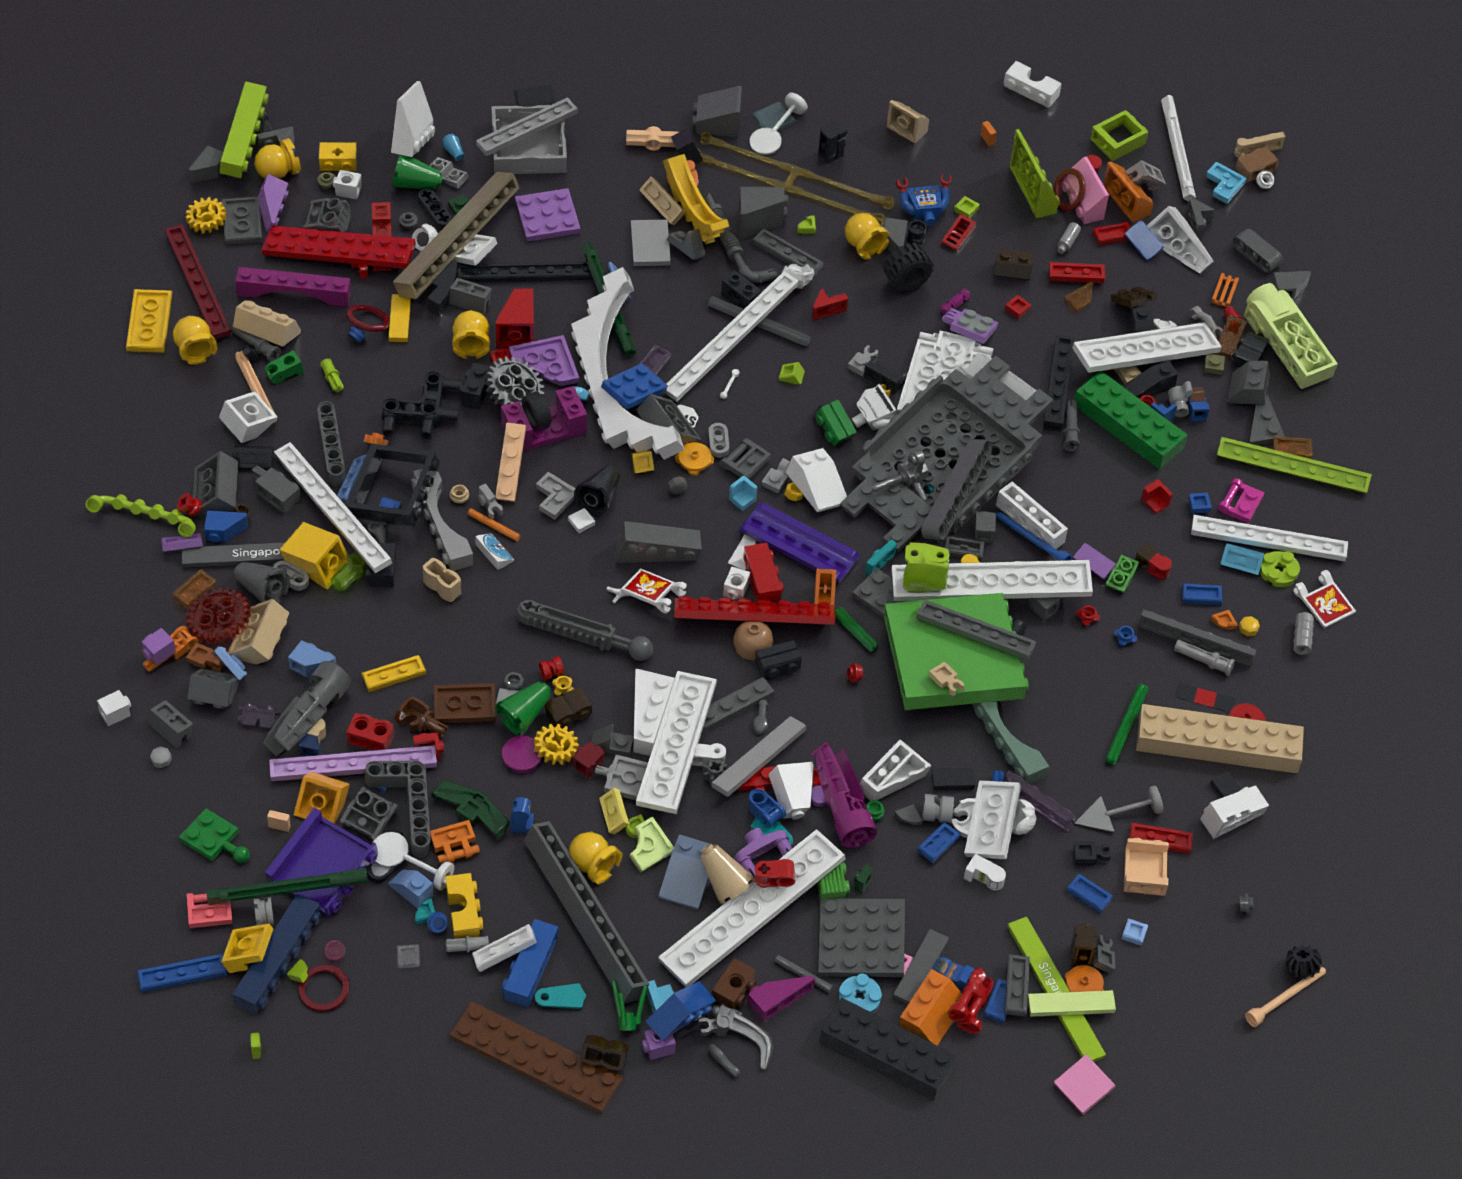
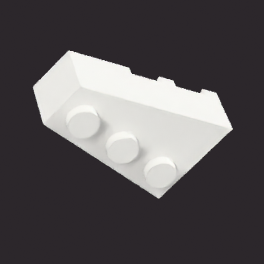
(894, 771)
(1233, 811)

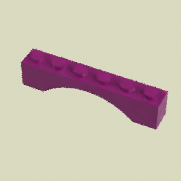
(329, 289)

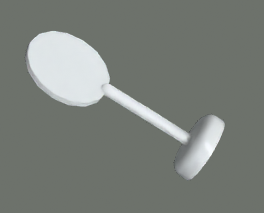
(768, 140)
(394, 850)

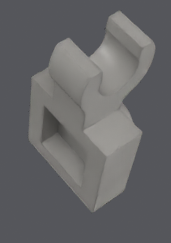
(776, 479)
(488, 499)

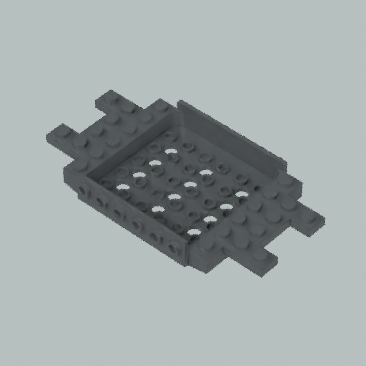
(978, 402)

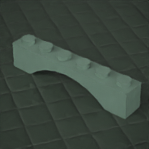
(1024, 759)

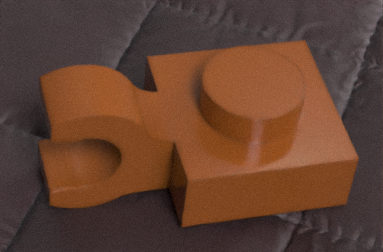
(203, 656)

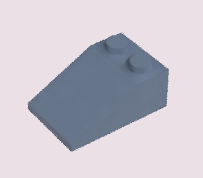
(685, 875)

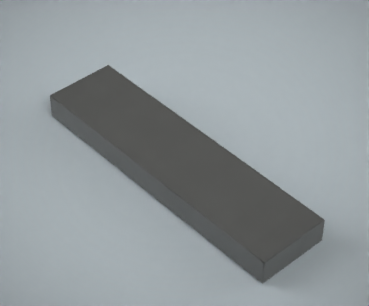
(785, 251)
(921, 965)

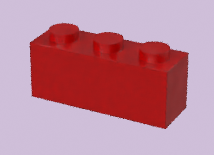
(763, 573)

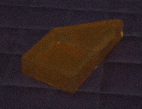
(1080, 297)

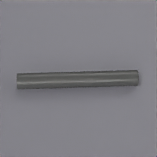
(803, 973)

